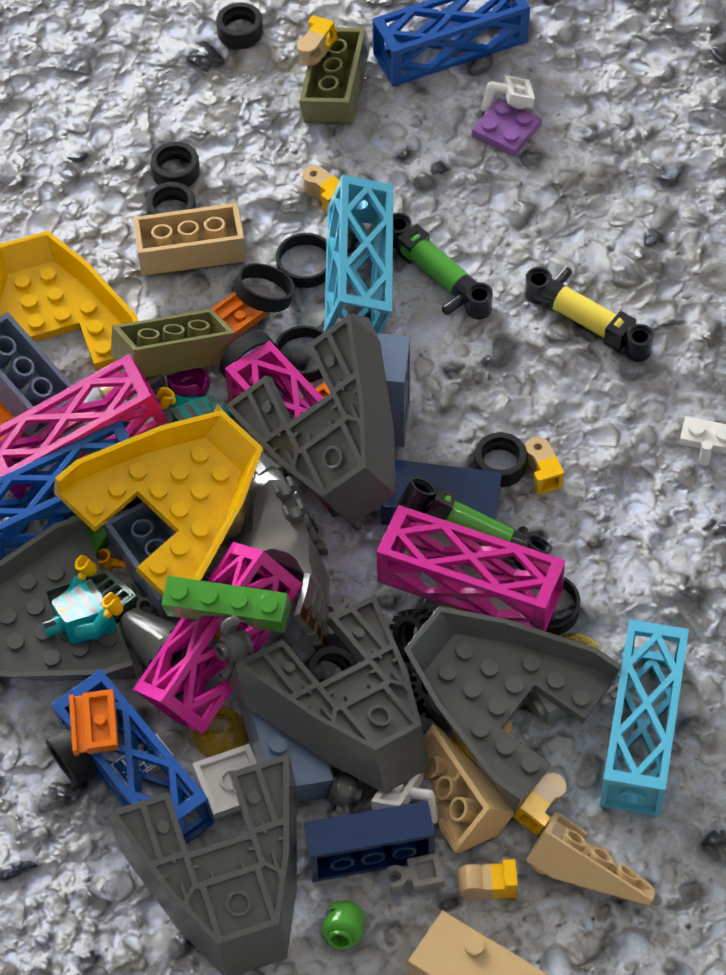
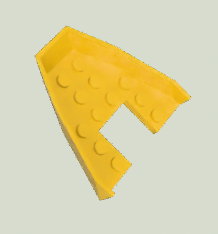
(59, 292)
(185, 472)

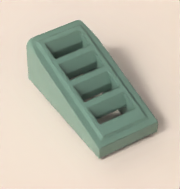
(129, 597)

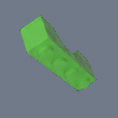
(200, 598)

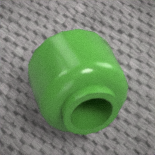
(343, 924)

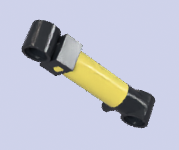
(616, 329)

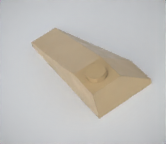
(464, 796)
(570, 857)

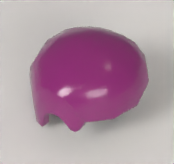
(189, 383)

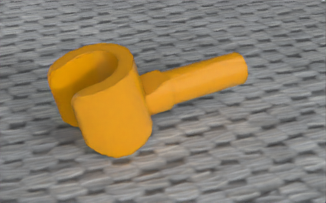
(109, 562)

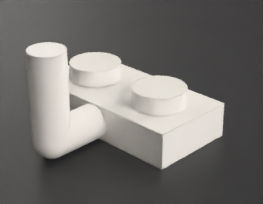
(517, 92)
(704, 435)
(404, 793)

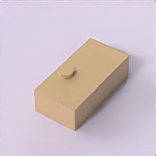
(189, 239)
(460, 950)

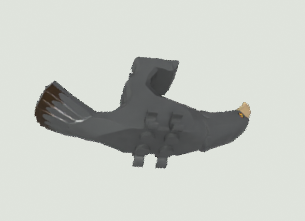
(289, 536)

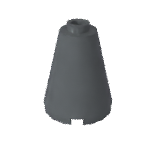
(148, 634)

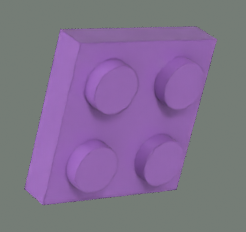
(506, 127)

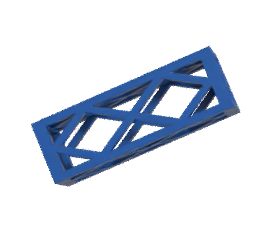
(507, 16)
(32, 504)
(137, 730)

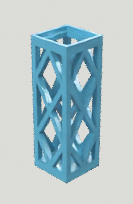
(347, 211)
(631, 789)

